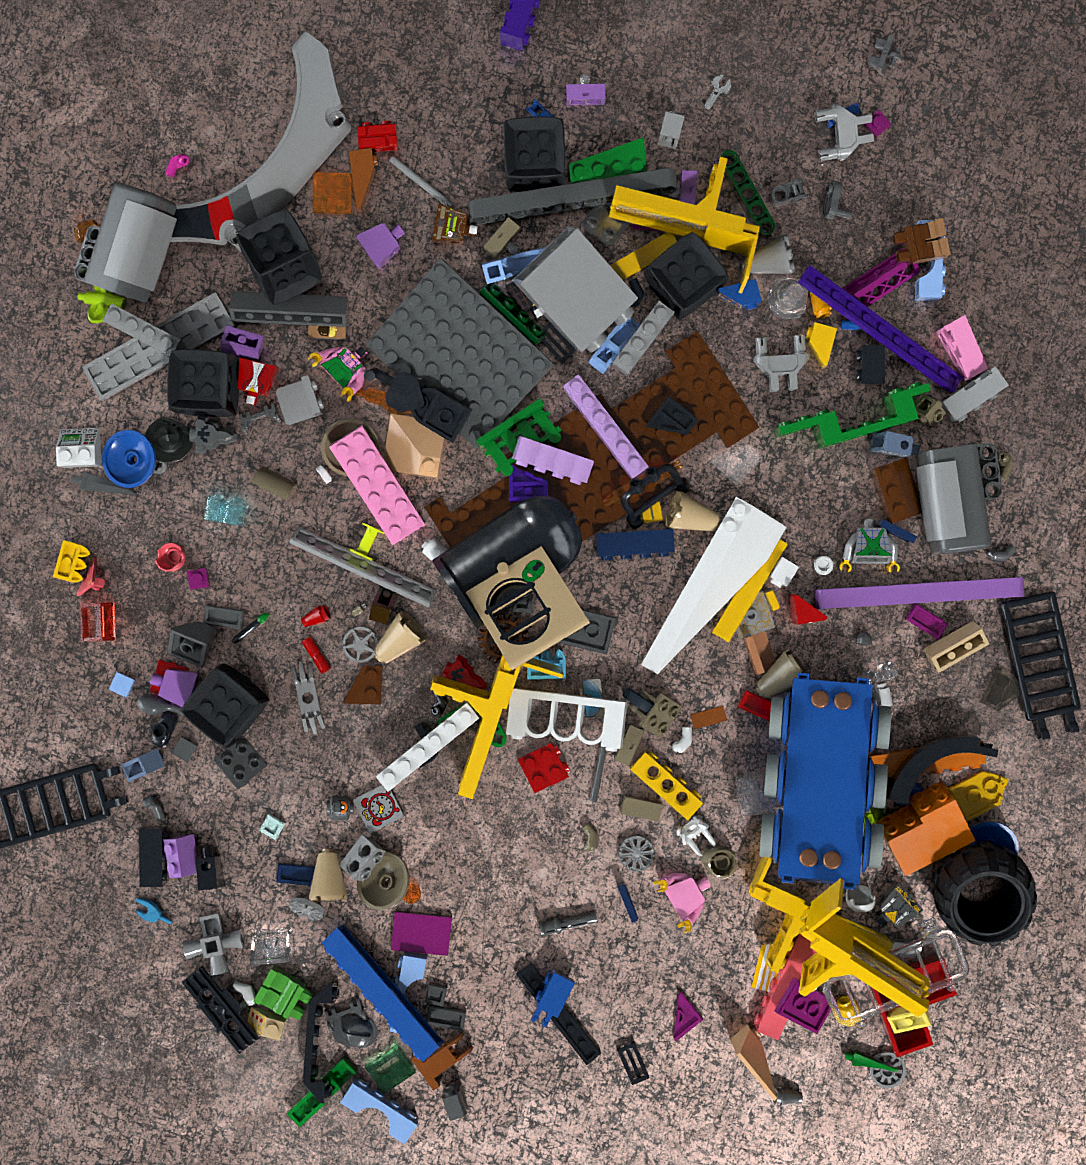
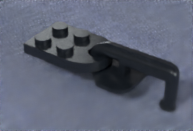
(442, 412)

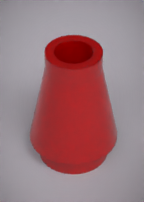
(316, 616)

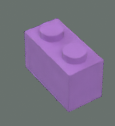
(242, 343)
(180, 855)

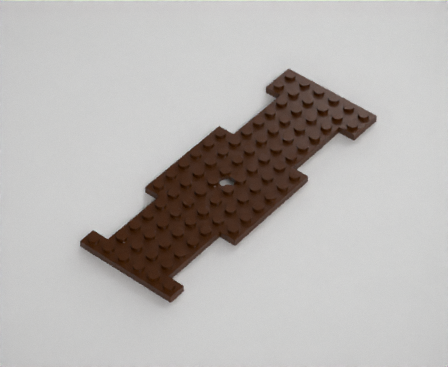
(693, 383)

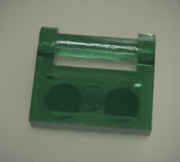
(393, 1074)

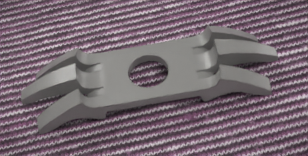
(308, 709)

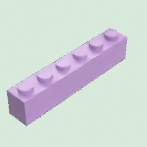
(605, 427)

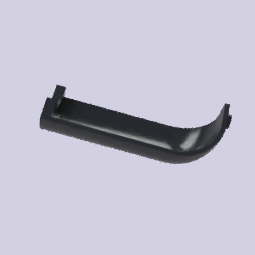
(507, 539)

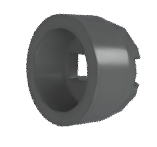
(864, 639)

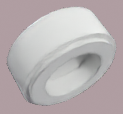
(323, 474)
(823, 565)

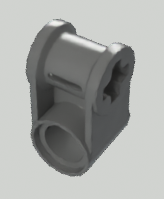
(791, 192)

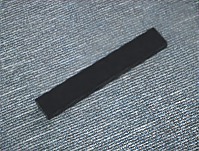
(565, 1022)

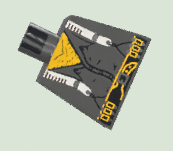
(897, 906)

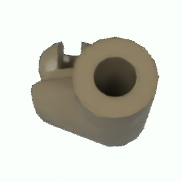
(1006, 463)
(593, 838)

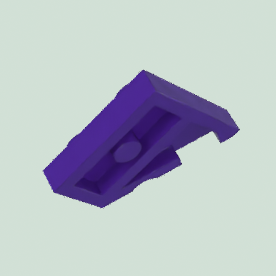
(525, 485)

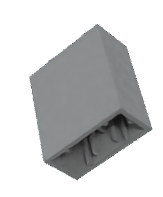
(576, 290)

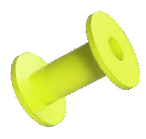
(367, 541)

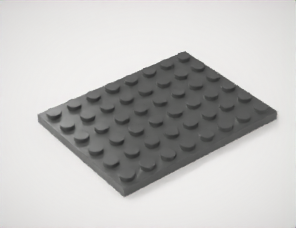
(462, 347)

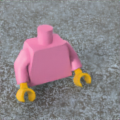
(685, 896)

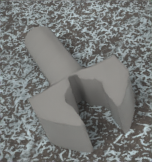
(717, 91)

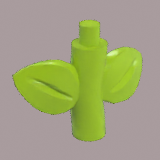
(100, 302)

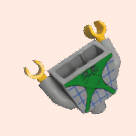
(871, 546)

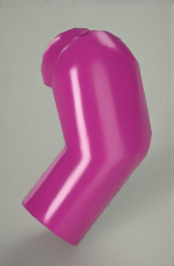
(175, 163)

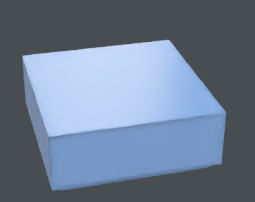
(122, 684)

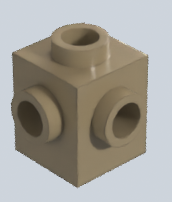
(929, 411)

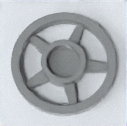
(360, 644)

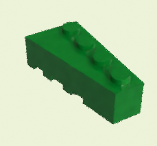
(618, 161)

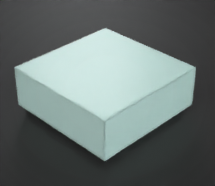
(272, 826)

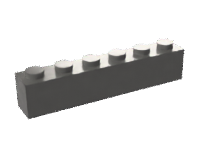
(299, 310)

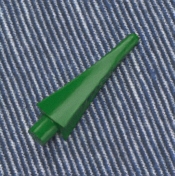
(862, 1060)

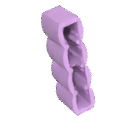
(553, 460)

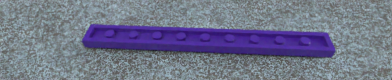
(880, 329)

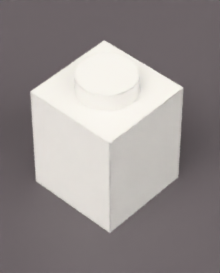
(783, 573)

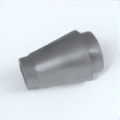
(787, 1097)

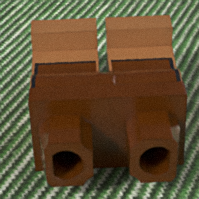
(922, 242)

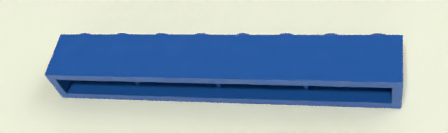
(382, 992)

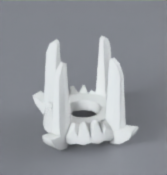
(687, 836)

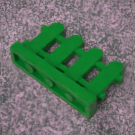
(524, 428)

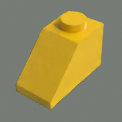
(820, 342)

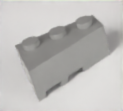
(973, 394)

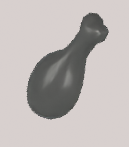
(155, 705)

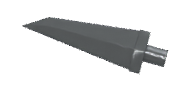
(94, 483)

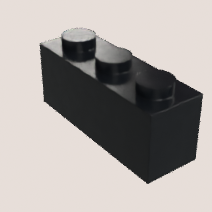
(152, 856)

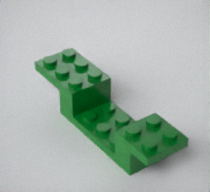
(826, 427)

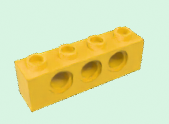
(686, 807)

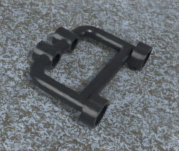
(637, 486)

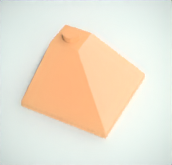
(413, 448)
(752, 1054)

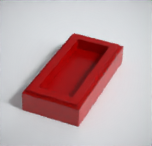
(755, 704)

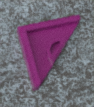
(686, 1017)

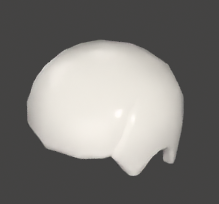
(860, 899)

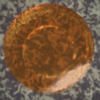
(413, 894)

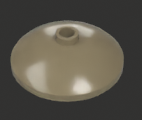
(337, 431)
(375, 889)

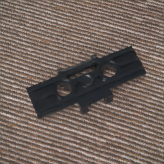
(224, 1007)

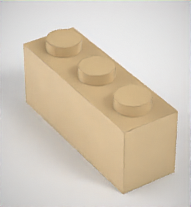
(956, 646)

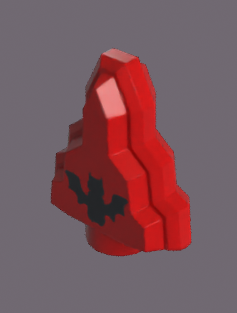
(463, 673)

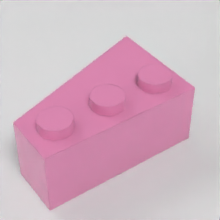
(962, 348)

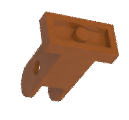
(440, 1061)

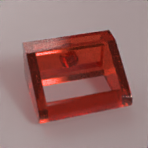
(104, 621)

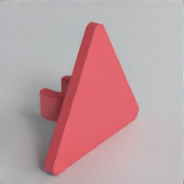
(89, 580)

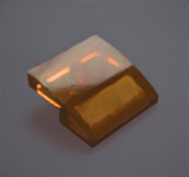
(332, 193)

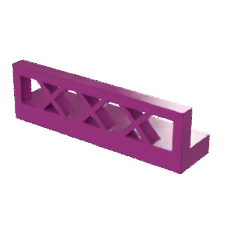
(880, 276)

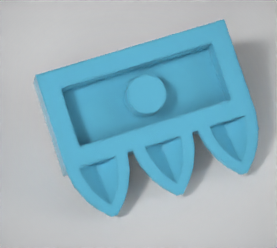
(559, 660)

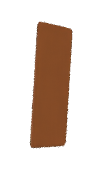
(708, 717)

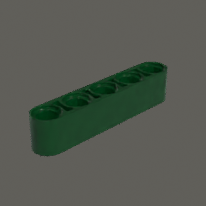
(747, 185)

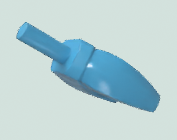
(154, 912)

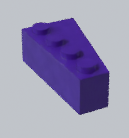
(517, 23)

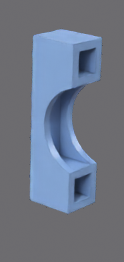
(508, 266)
(931, 285)
(412, 969)
(361, 1096)

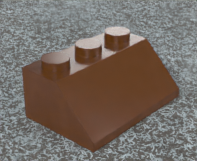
(897, 490)

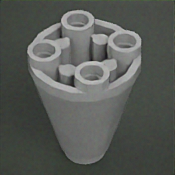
(773, 257)

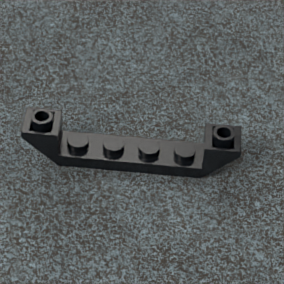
(319, 1088)

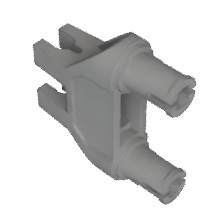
(845, 131)
(781, 364)

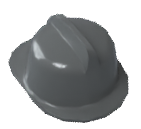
(355, 1031)

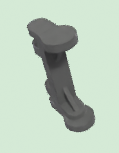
(247, 421)
(358, 1010)

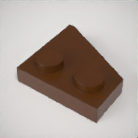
(366, 687)

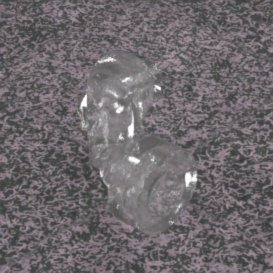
(886, 672)

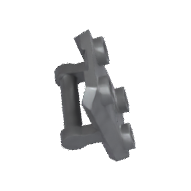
(602, 226)

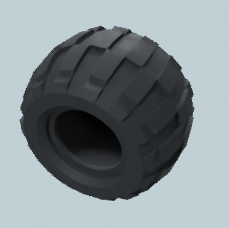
(990, 920)

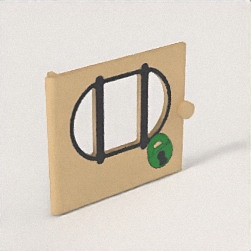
(559, 606)

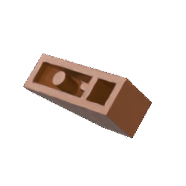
(363, 174)

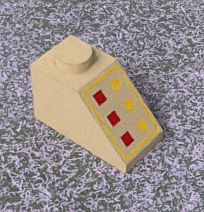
(267, 1023)

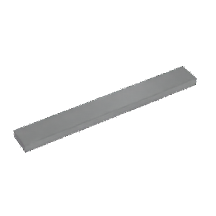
(362, 566)

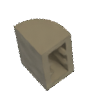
(274, 483)

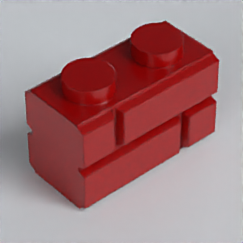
(378, 137)

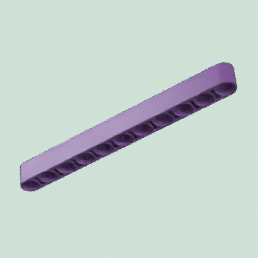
(919, 593)

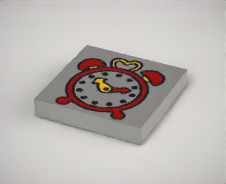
(378, 808)

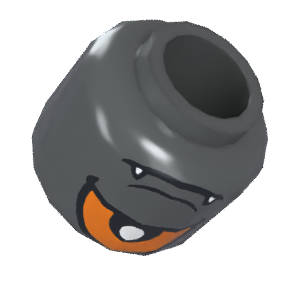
(339, 808)

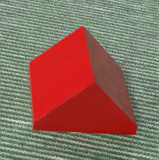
(803, 612)

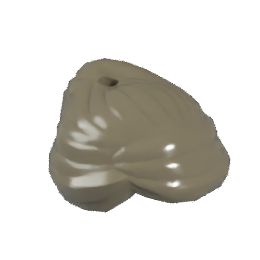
(723, 863)

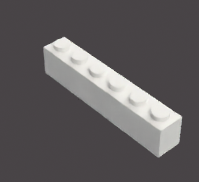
(428, 746)

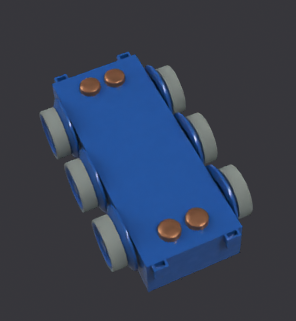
(826, 781)

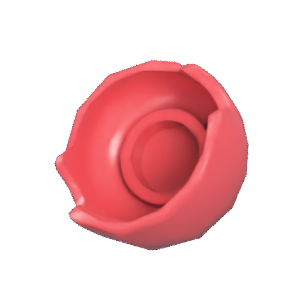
(170, 557)

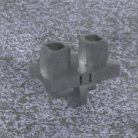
(889, 56)

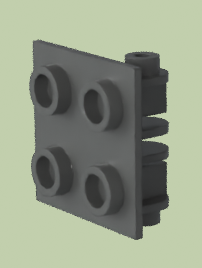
(240, 763)

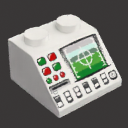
(78, 448)

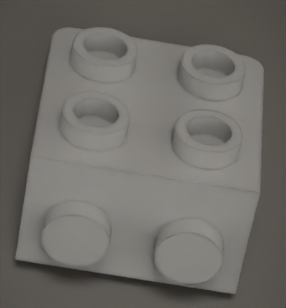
(300, 401)

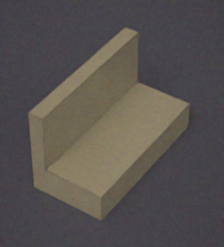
(641, 807)

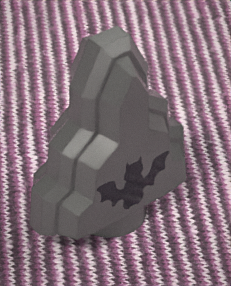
(210, 435)

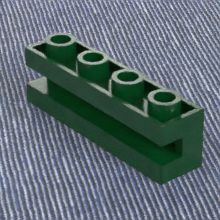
(513, 313)

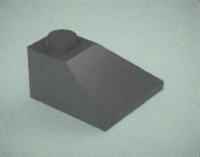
(191, 642)

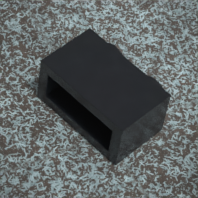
(870, 365)

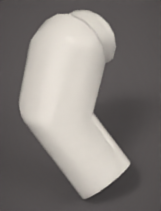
(685, 742)
(246, 990)

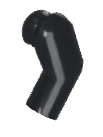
(637, 290)
(440, 705)

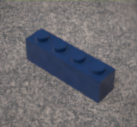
(635, 543)

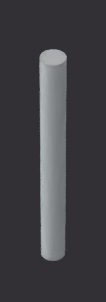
(421, 182)

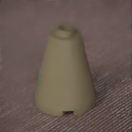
(780, 675)

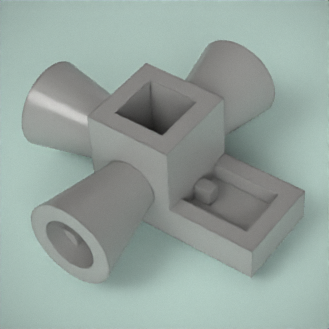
(214, 943)

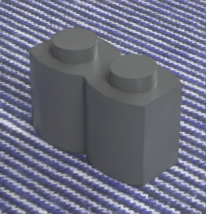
(454, 1101)

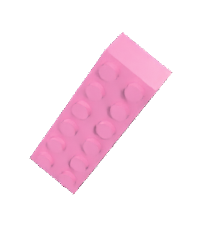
(377, 484)

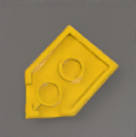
(979, 793)

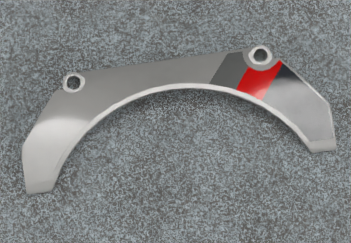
(301, 151)

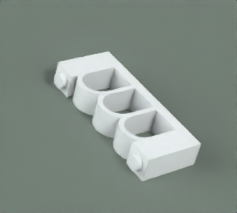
(520, 709)

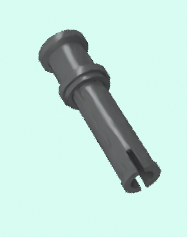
(559, 925)

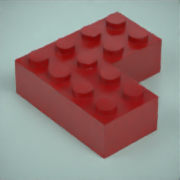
(920, 1038)

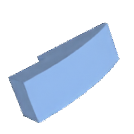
(613, 345)

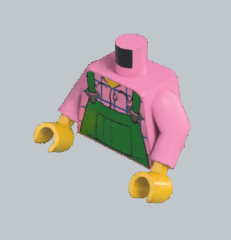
(343, 367)

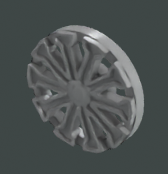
(636, 853)
(306, 908)
(886, 1073)

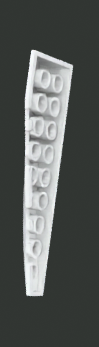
(730, 560)

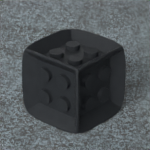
(534, 153)
(279, 256)
(686, 275)
(203, 383)
(224, 705)

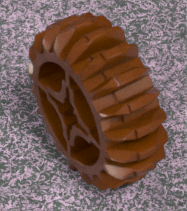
(493, 652)

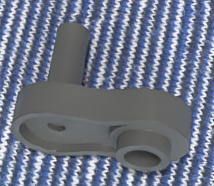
(830, 208)

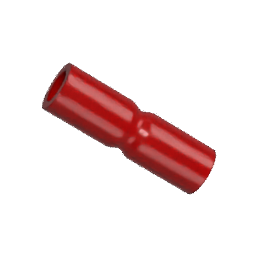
(317, 657)

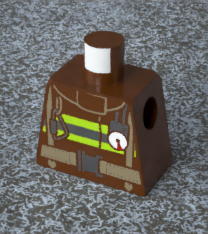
(452, 226)

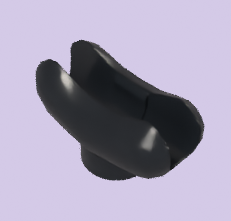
(164, 729)

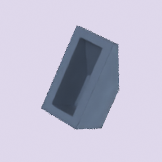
(143, 765)

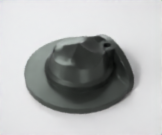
(169, 439)

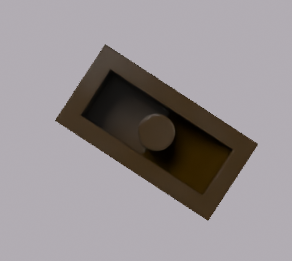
(383, 605)

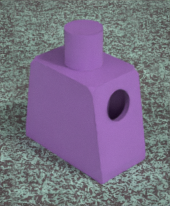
(380, 243)
(176, 685)

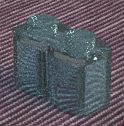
(225, 511)

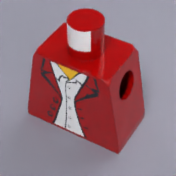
(255, 379)

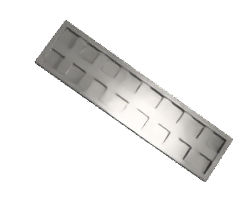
(138, 360)

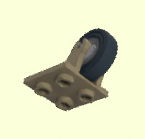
(658, 715)

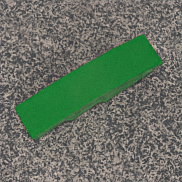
(309, 1105)

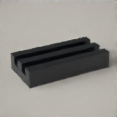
(562, 339)
(627, 1047)

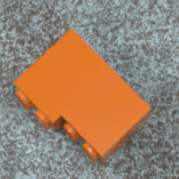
(926, 829)

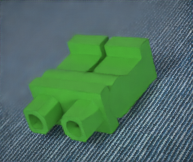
(282, 993)

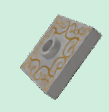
(756, 619)

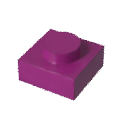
(878, 124)
(198, 578)

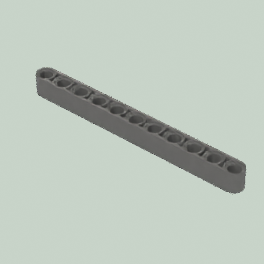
(568, 196)

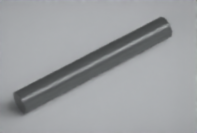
(598, 774)

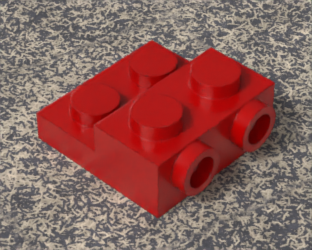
(544, 767)

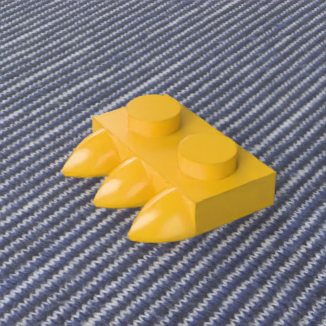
(70, 561)

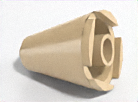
(690, 514)
(399, 638)
(327, 878)

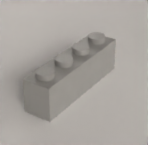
(142, 330)
(643, 338)

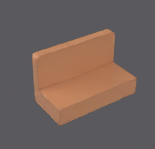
(759, 652)

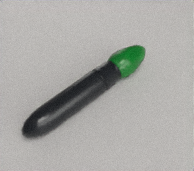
(251, 627)

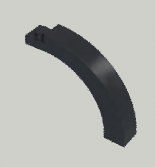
(919, 760)

